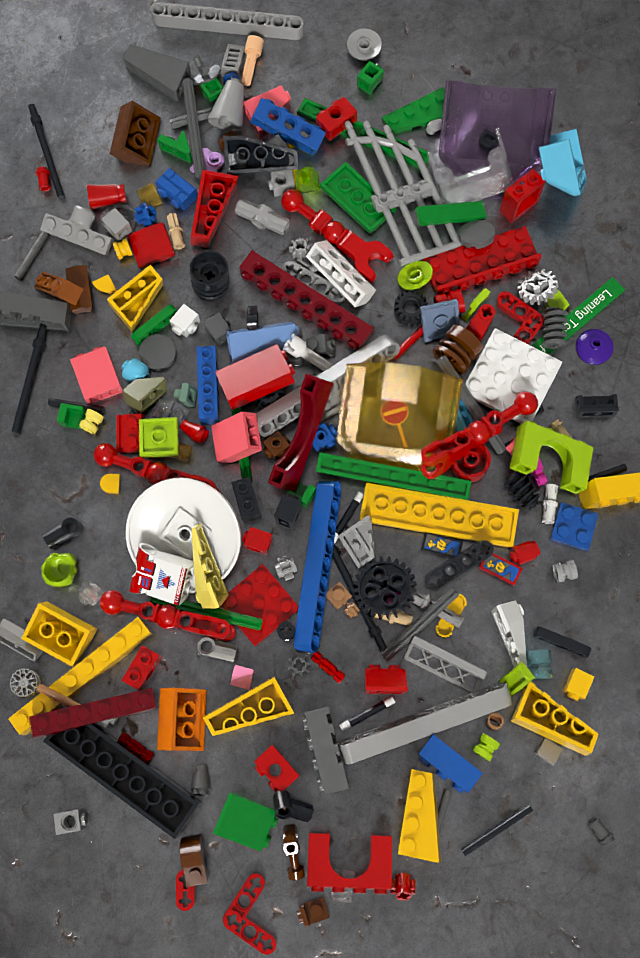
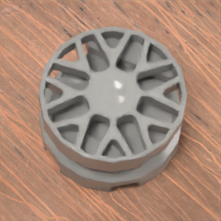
(25, 682)

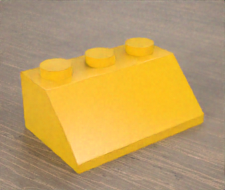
(58, 633)

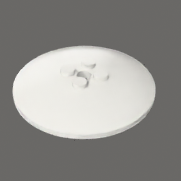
(178, 505)

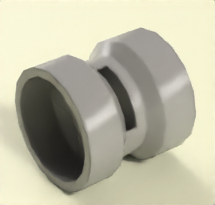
(565, 571)

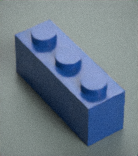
(449, 764)

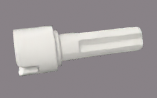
(298, 347)

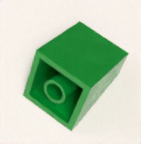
(246, 822)

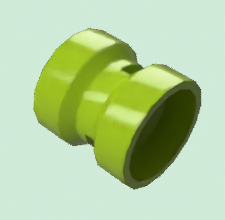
(486, 747)

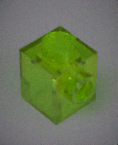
(307, 180)

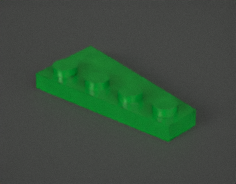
(417, 112)

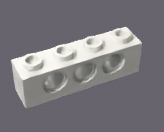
(341, 273)

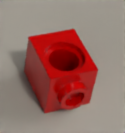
(257, 540)

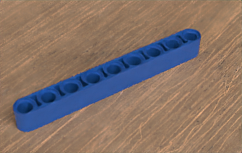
(317, 566)

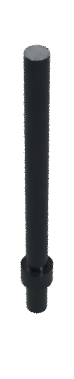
(37, 123)
(37, 345)
(374, 630)

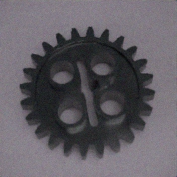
(392, 572)

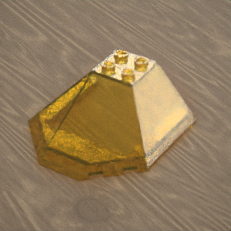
(396, 412)

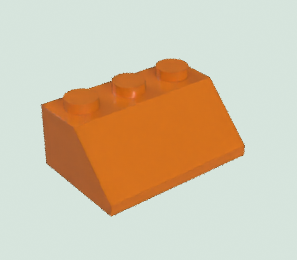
(181, 719)

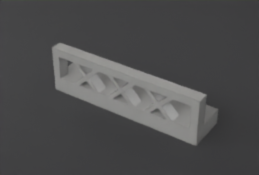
(447, 657)

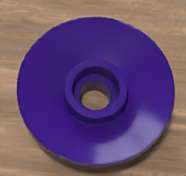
(591, 353)

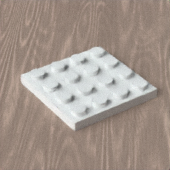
(508, 369)

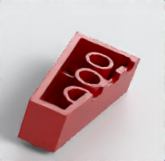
(212, 202)

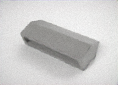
(11, 636)

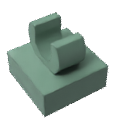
(186, 394)

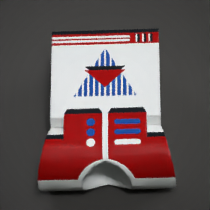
(162, 575)

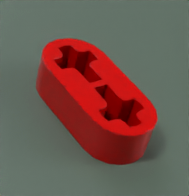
(191, 893)

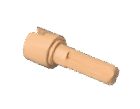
(253, 50)

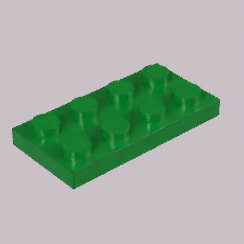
(354, 196)

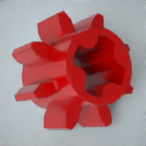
(403, 886)

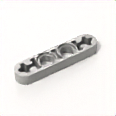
(315, 281)

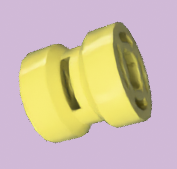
(91, 421)

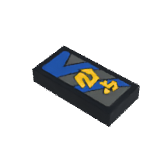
(441, 545)

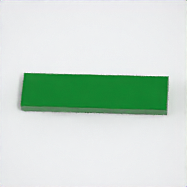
(450, 213)

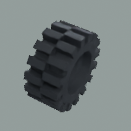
(402, 300)

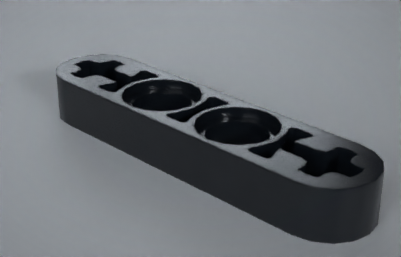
(460, 566)

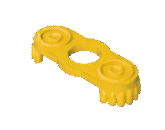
(444, 628)

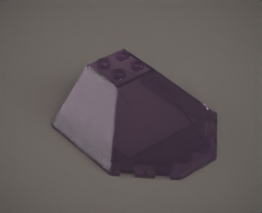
(519, 113)

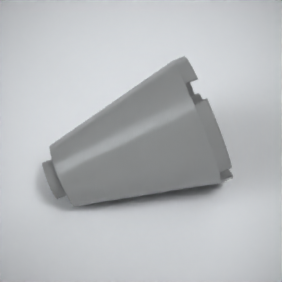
(229, 107)

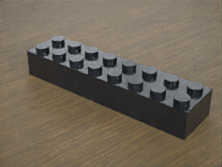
(127, 776)

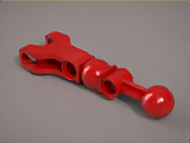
(335, 233)
(449, 450)
(155, 472)
(169, 616)

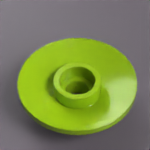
(415, 275)

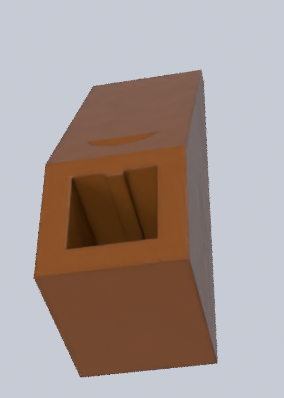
(58, 288)

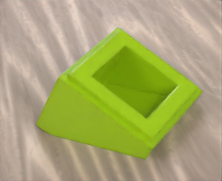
(558, 301)

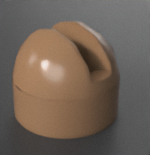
(497, 718)

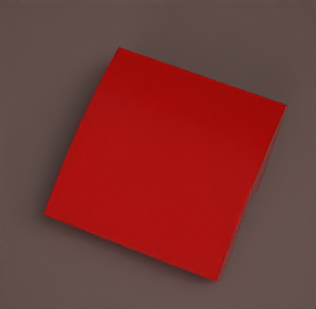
(151, 245)

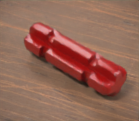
(327, 666)
(136, 747)

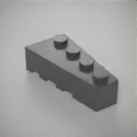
(33, 311)

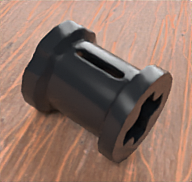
(290, 636)

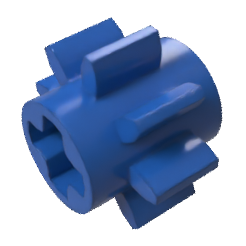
(145, 214)

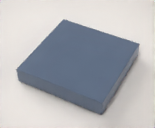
(438, 319)

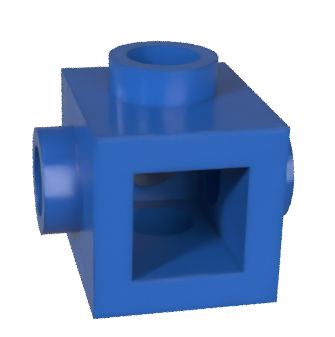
(325, 437)

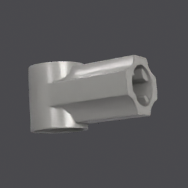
(219, 650)

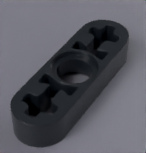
(252, 318)
(562, 642)

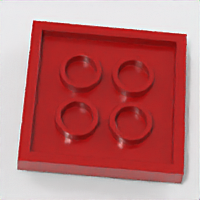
(261, 598)

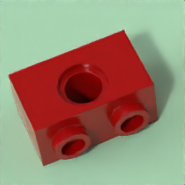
(334, 126)
(141, 668)
(287, 775)

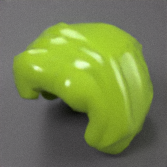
(59, 569)

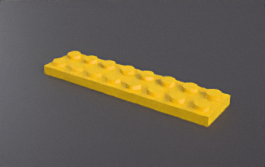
(439, 515)

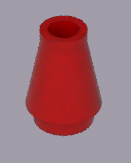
(195, 431)

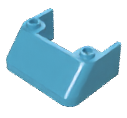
(564, 163)

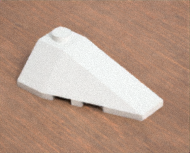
(511, 627)

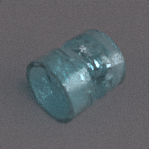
(541, 658)

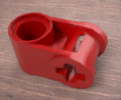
(480, 324)

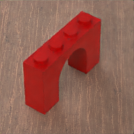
(376, 877)

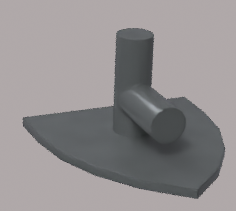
(206, 74)

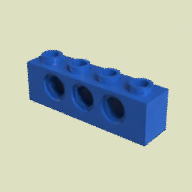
(292, 136)
(208, 385)

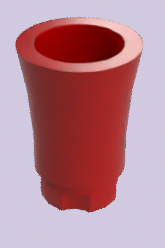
(105, 195)

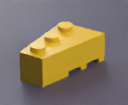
(136, 297)

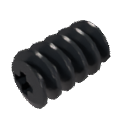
(522, 491)

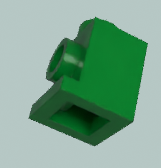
(370, 77)

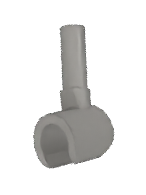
(310, 267)

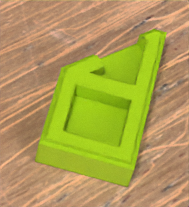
(476, 304)

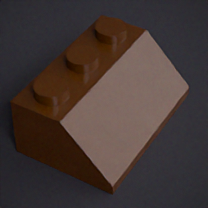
(135, 134)

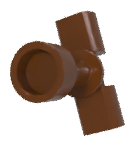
(291, 848)

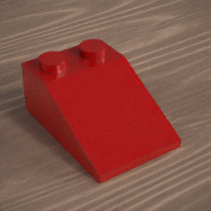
(385, 680)

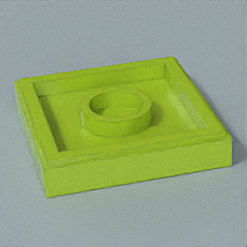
(158, 437)

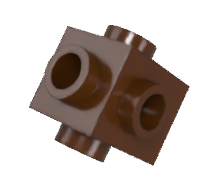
(275, 451)

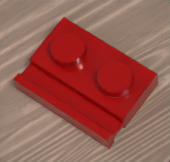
(128, 433)

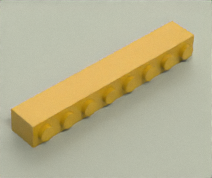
(84, 672)

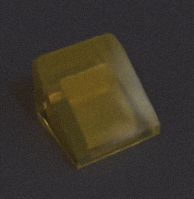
(149, 195)

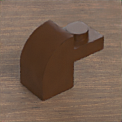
(192, 860)

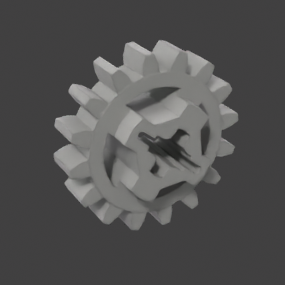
(538, 286)

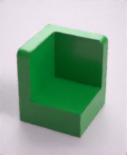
(211, 89)
(70, 415)
(304, 493)

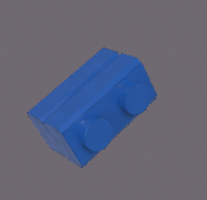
(176, 189)

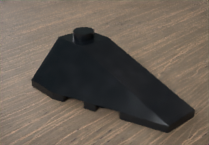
(253, 155)

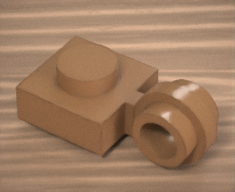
(339, 596)

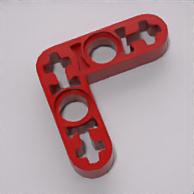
(526, 319)
(241, 912)

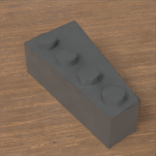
(326, 750)

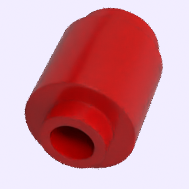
(524, 552)

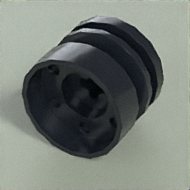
(209, 266)

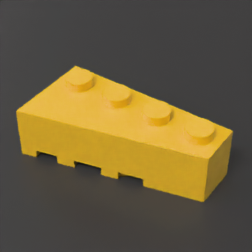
(611, 491)
(254, 706)
(549, 719)
(420, 824)

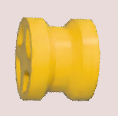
(122, 248)

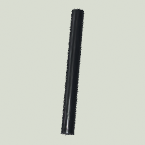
(497, 830)

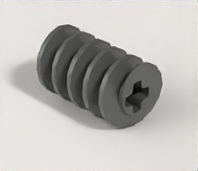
(554, 328)

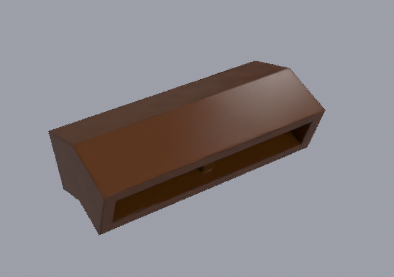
(79, 276)

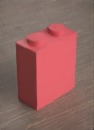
(96, 375)
(236, 437)

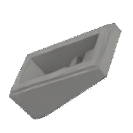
(225, 69)

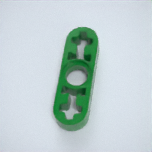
(154, 325)

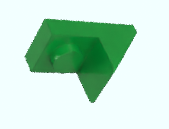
(177, 148)

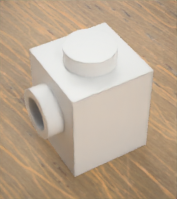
(185, 321)

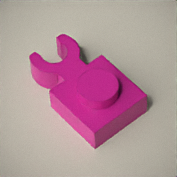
(540, 477)

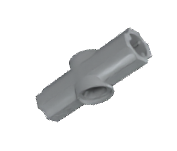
(262, 216)

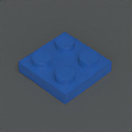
(574, 526)

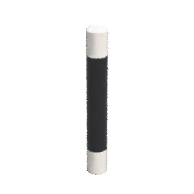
(347, 515)
(367, 713)

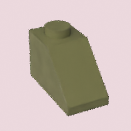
(144, 392)

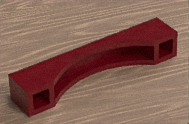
(289, 468)
(91, 712)

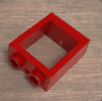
(521, 197)

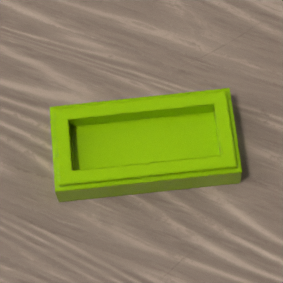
(517, 678)

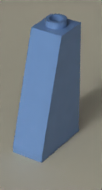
(247, 343)

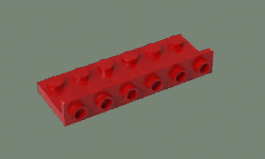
(472, 266)

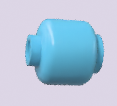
(134, 370)

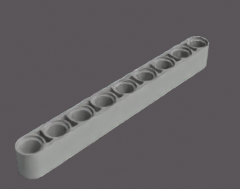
(227, 21)
(288, 407)
(425, 723)

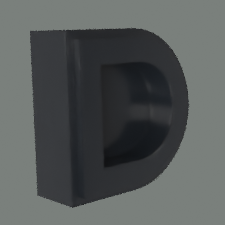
(487, 141)

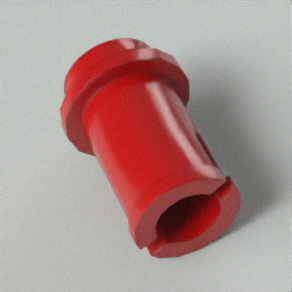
(43, 178)

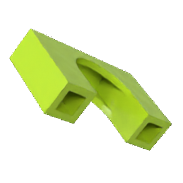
(574, 454)

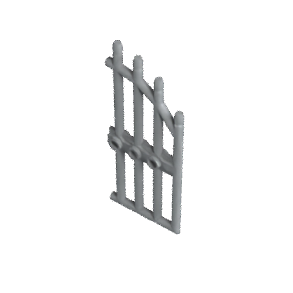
(401, 195)

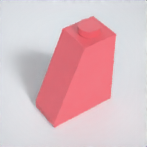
(277, 95)

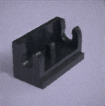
(596, 406)

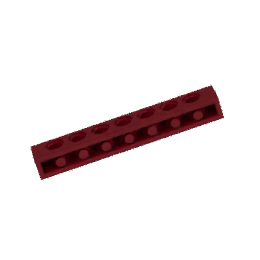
(255, 263)

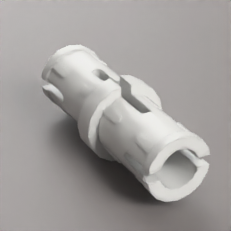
(550, 503)

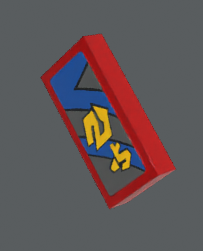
(501, 569)

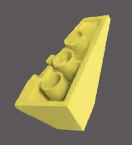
(208, 580)

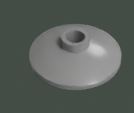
(364, 38)

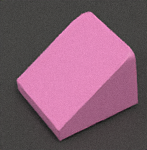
(242, 677)

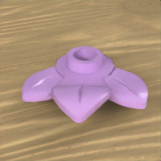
(208, 158)

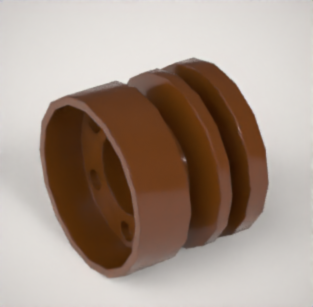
(459, 347)

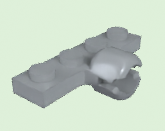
(78, 230)

